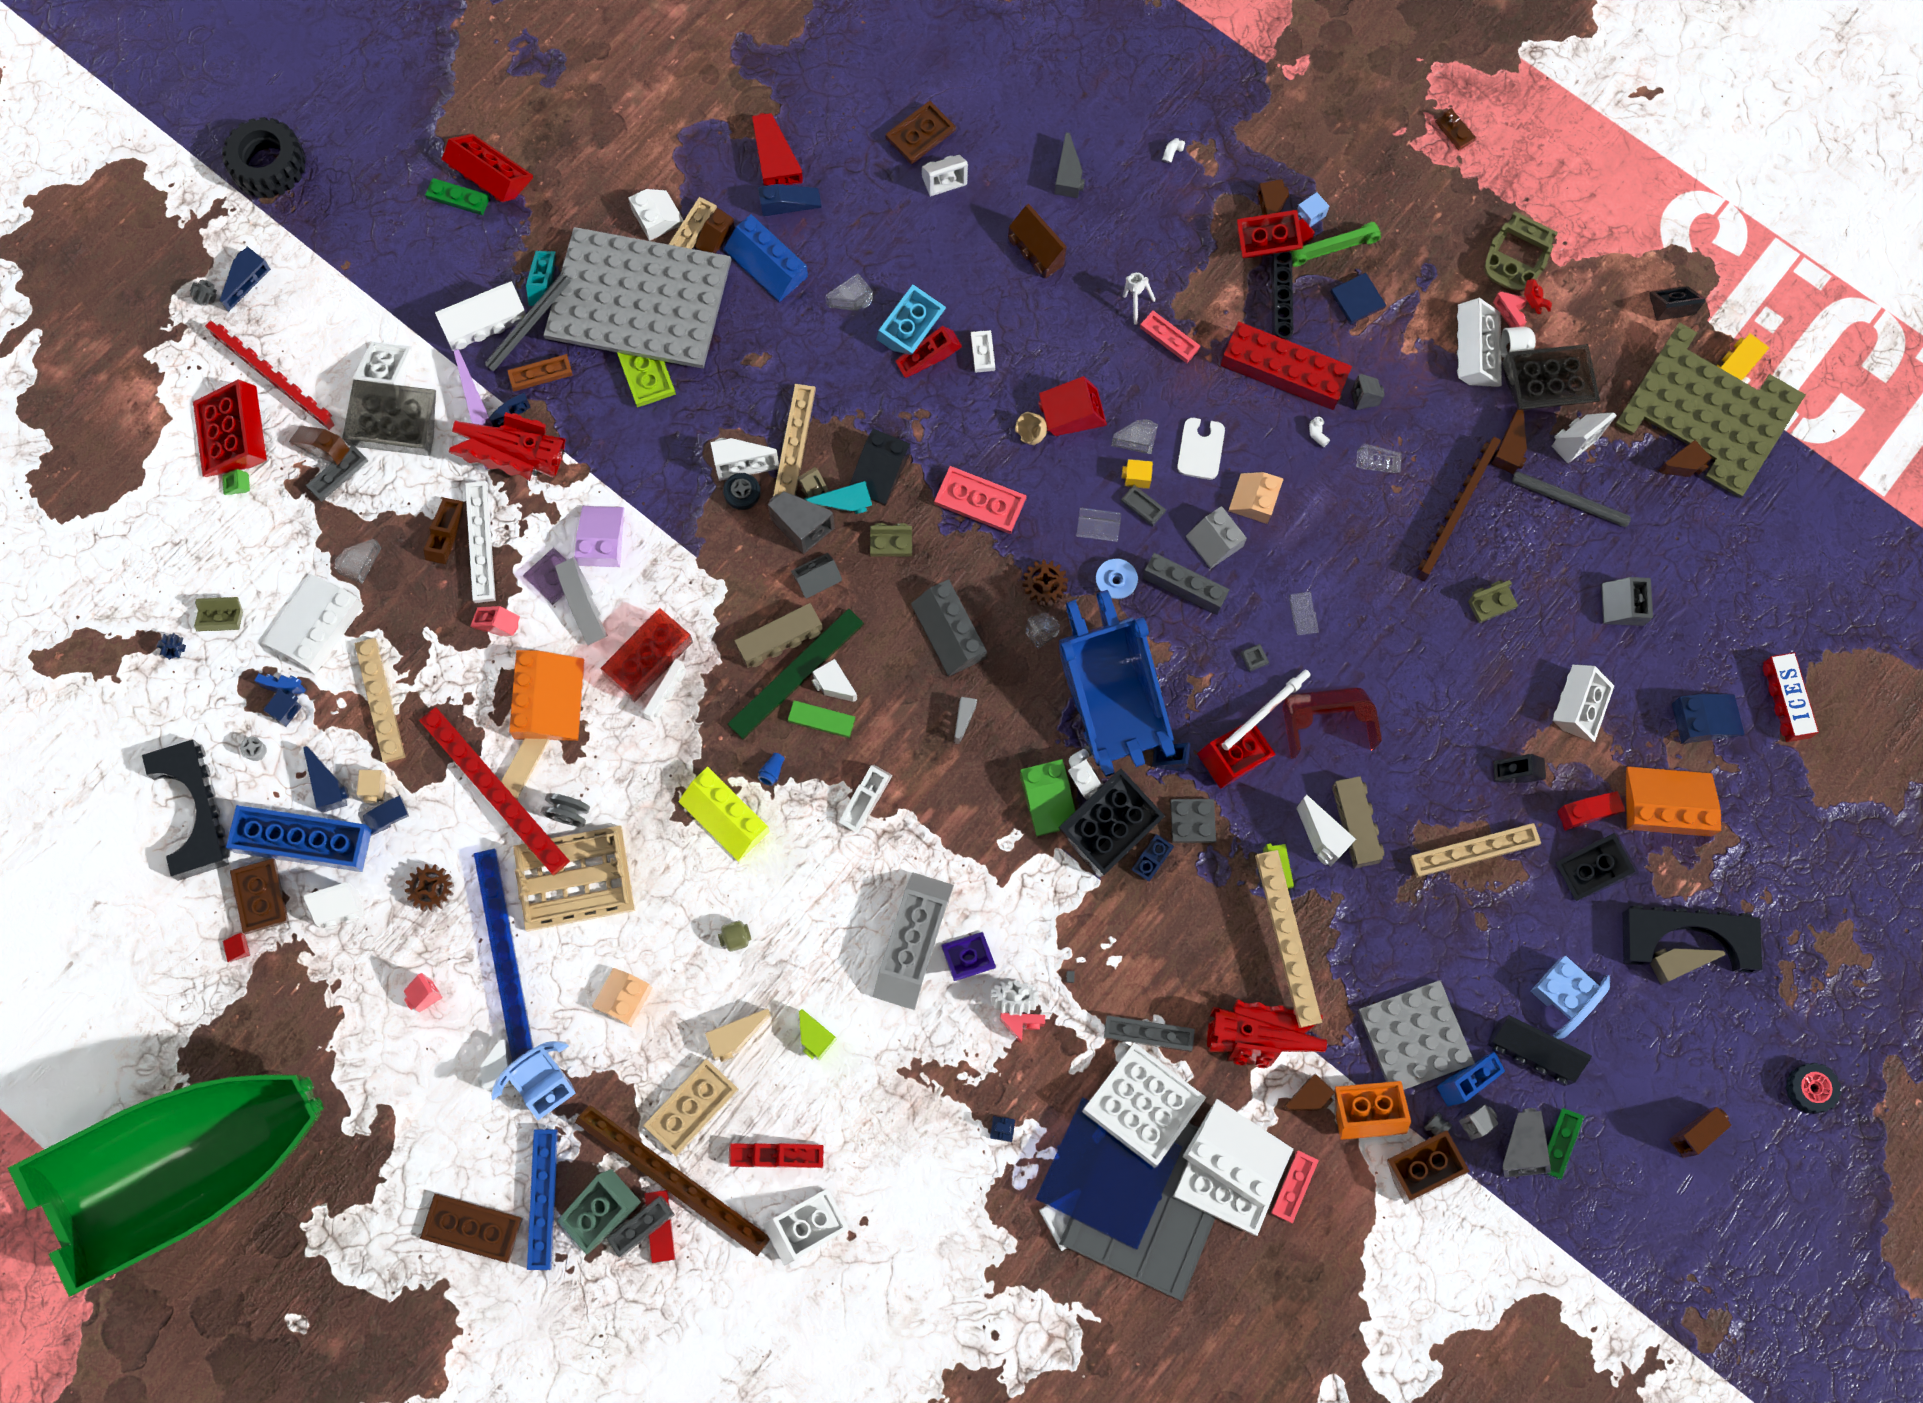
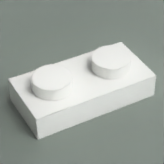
(982, 351)

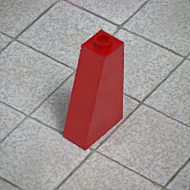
(775, 155)

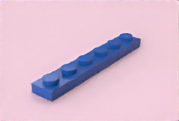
(542, 1199)

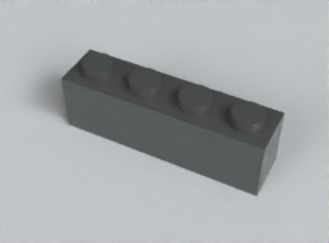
(1185, 583)

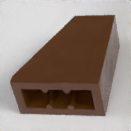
(1700, 1132)

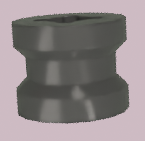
(1437, 1124)

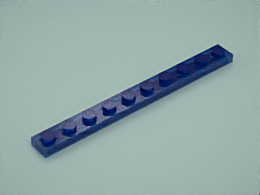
(503, 953)

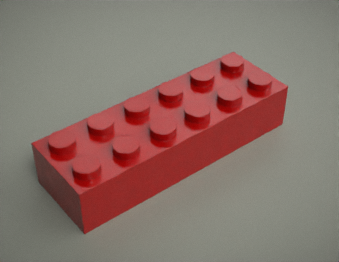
(1286, 365)

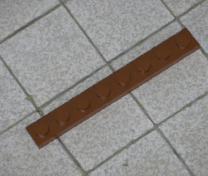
(1454, 514)

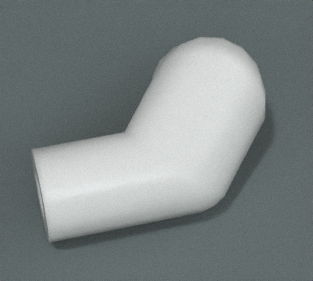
(1171, 147)
(1316, 431)

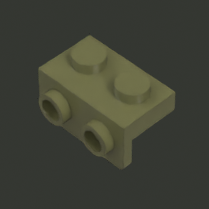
(218, 614)

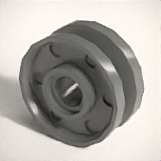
(565, 809)

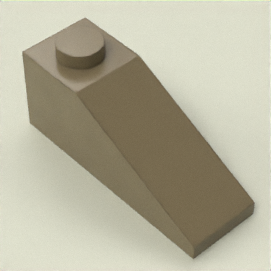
(1680, 961)

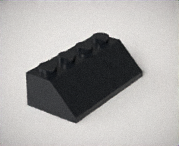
(1538, 1050)

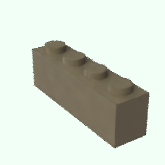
(779, 635)
(1357, 820)

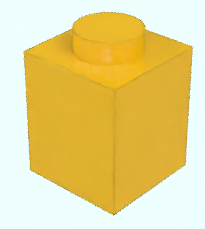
(1137, 473)

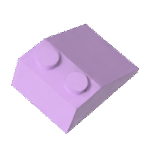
(599, 536)

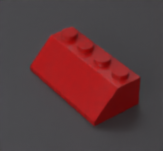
(486, 167)

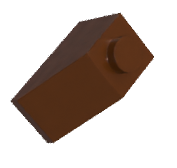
(1272, 196)
(715, 231)
(1687, 461)
(1311, 1096)

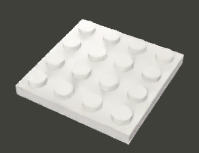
(1144, 1105)
(1218, 1200)

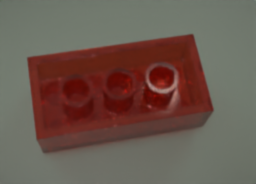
(646, 655)

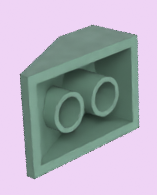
(598, 1210)

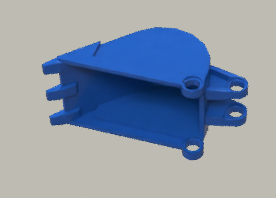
(1115, 686)

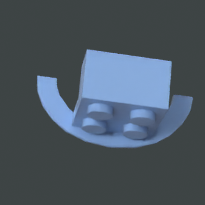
(1570, 992)
(537, 1079)

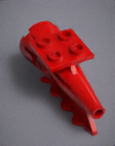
(513, 447)
(1259, 1034)

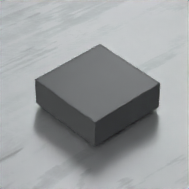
(1254, 658)

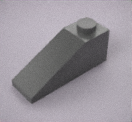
(1069, 172)

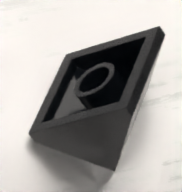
(1675, 302)

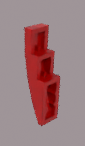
(776, 1155)

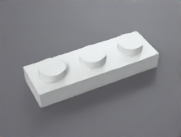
(665, 690)

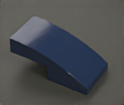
(386, 814)

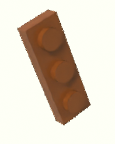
(540, 372)

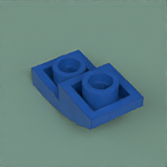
(283, 683)

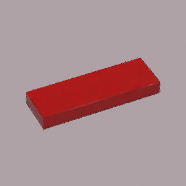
(661, 1239)

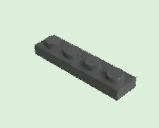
(1149, 1033)

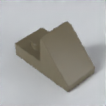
(812, 483)

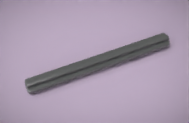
(528, 321)
(1571, 499)

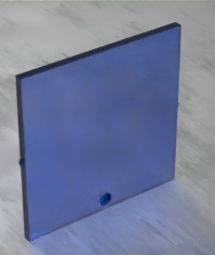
(1104, 1181)

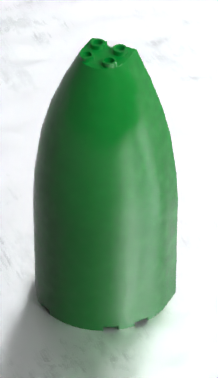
(162, 1169)

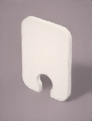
(1198, 454)

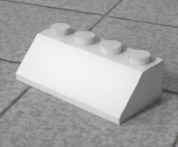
(481, 316)
(1479, 343)

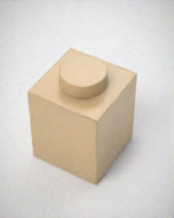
(371, 785)

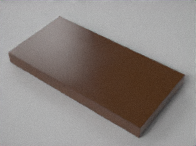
(471, 1228)

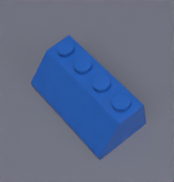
(765, 258)

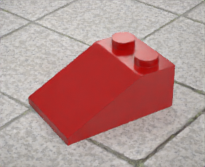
(1240, 759)

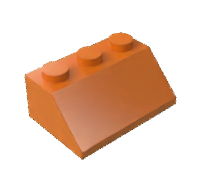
(1371, 1110)

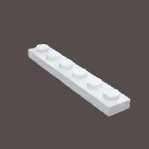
(480, 542)

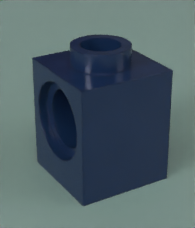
(283, 707)

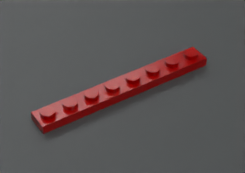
(264, 369)

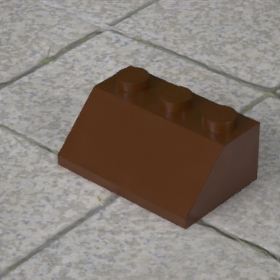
(1037, 242)
(1426, 1167)

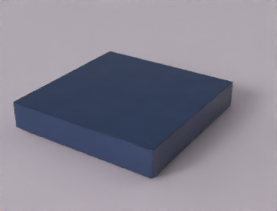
(1358, 298)

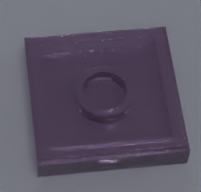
(545, 577)

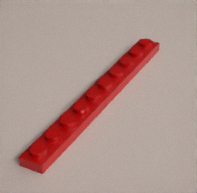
(494, 791)

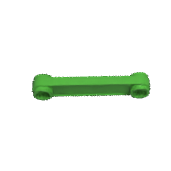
(1368, 233)

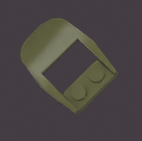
(1513, 273)

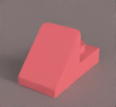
(1509, 307)
(1015, 1023)

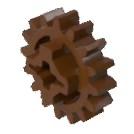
(1037, 582)
(437, 884)

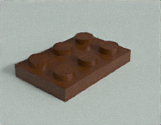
(920, 132)
(259, 896)

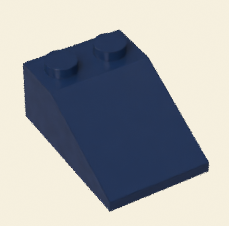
(1707, 717)

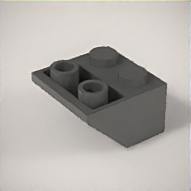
(1627, 601)

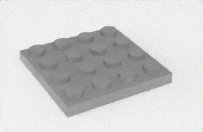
(1416, 1036)

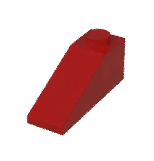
(929, 352)
(1590, 810)

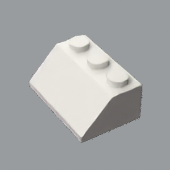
(1583, 702)

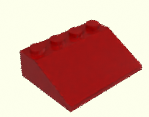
(229, 429)

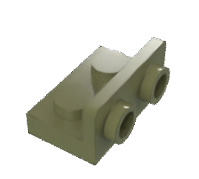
(890, 540)
(1492, 601)

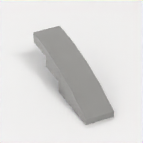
(580, 601)

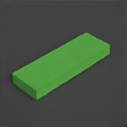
(821, 719)

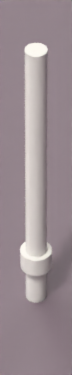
(1291, 687)

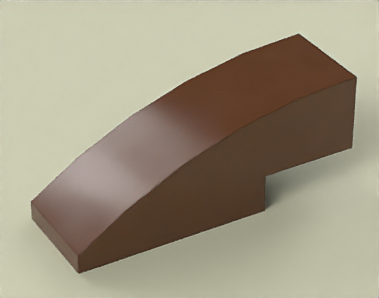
(443, 530)

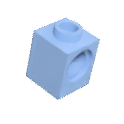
(1313, 209)

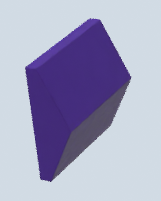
(968, 956)

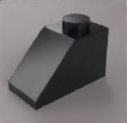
(1519, 769)

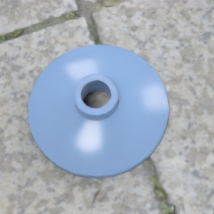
(1119, 570)

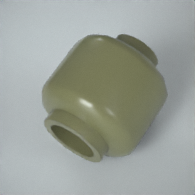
(734, 936)

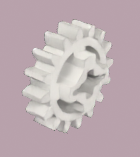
(1014, 997)

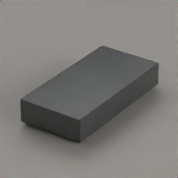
(1143, 505)

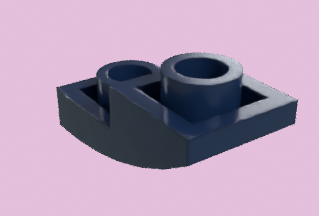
(516, 405)
(1152, 857)

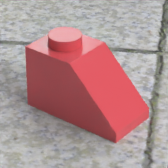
(495, 620)
(421, 993)

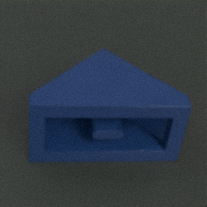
(1175, 762)

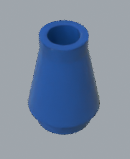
(771, 769)

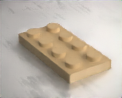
(691, 1107)

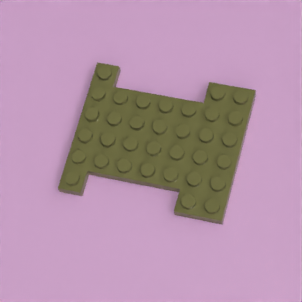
(1714, 408)

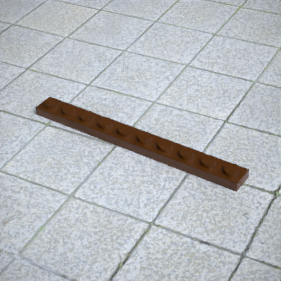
(673, 1180)

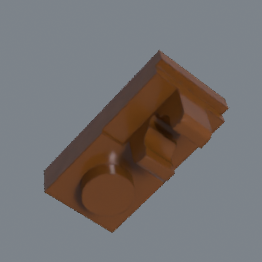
(1455, 129)

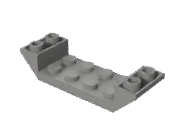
(912, 941)

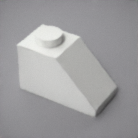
(833, 682)
(494, 1065)

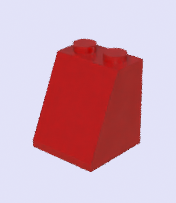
(1072, 407)

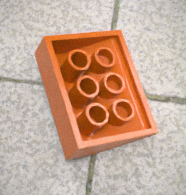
(546, 696)
(1672, 802)

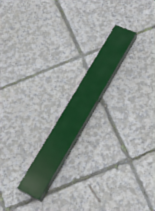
(795, 674)

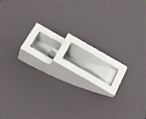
(865, 798)

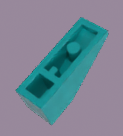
(540, 275)
(847, 499)

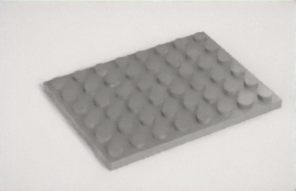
(638, 297)

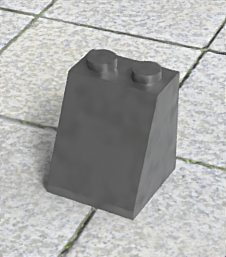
(800, 520)
(1527, 1147)

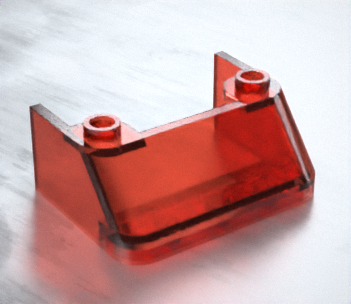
(1301, 707)

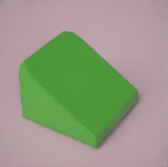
(236, 482)

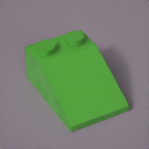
(1047, 796)

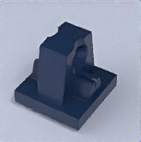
(1002, 1129)

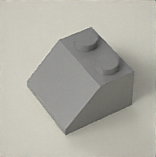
(1216, 537)

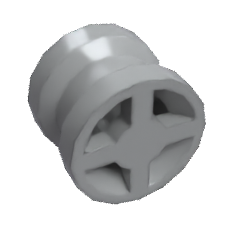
(248, 747)

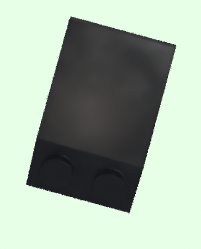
(881, 464)
(1597, 867)

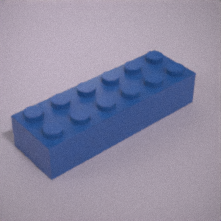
(299, 838)

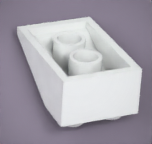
(384, 364)
(1581, 435)
(738, 456)
(1325, 834)
(805, 1227)

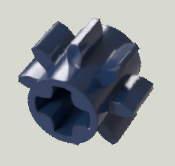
(171, 646)

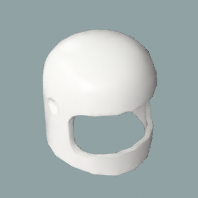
(1519, 338)

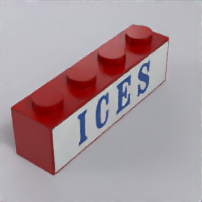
(1790, 697)

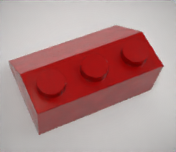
(1269, 234)

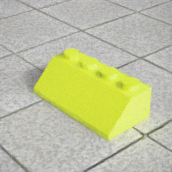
(723, 814)

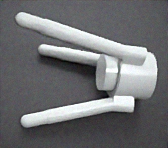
(1136, 283)

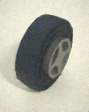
(738, 484)

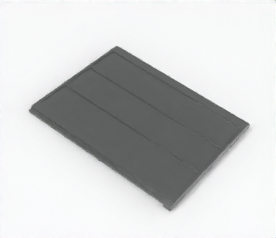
(1168, 1245)

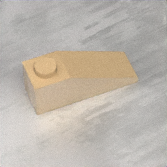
(733, 1036)

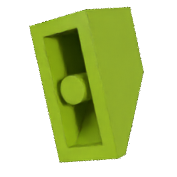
(814, 1036)

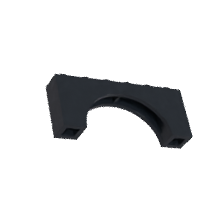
(205, 846)
(1736, 934)

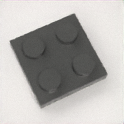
(1193, 821)

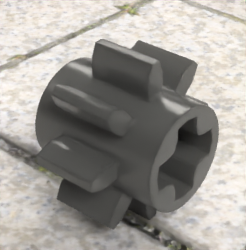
(203, 292)

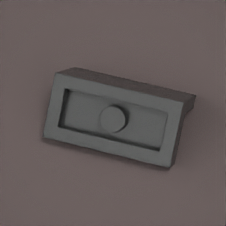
(817, 575)

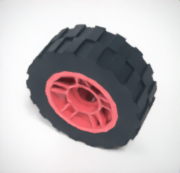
(1826, 1091)

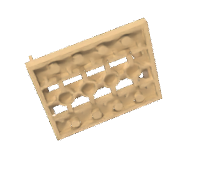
(578, 905)

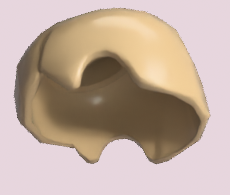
(1031, 428)

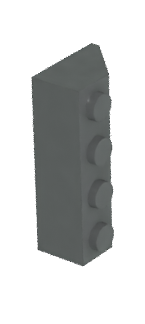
(949, 628)

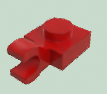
(1534, 294)

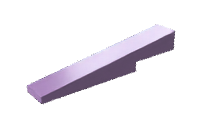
(475, 405)

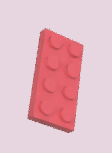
(980, 500)

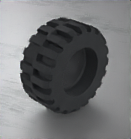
(253, 138)

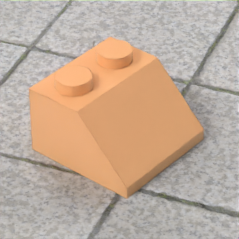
(1256, 496)
(622, 996)

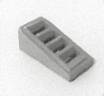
(965, 712)

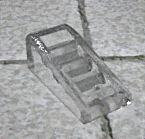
(1366, 455)

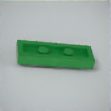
(457, 196)
(1563, 1141)

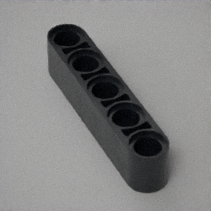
(1284, 289)

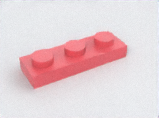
(1170, 336)
(1294, 1187)

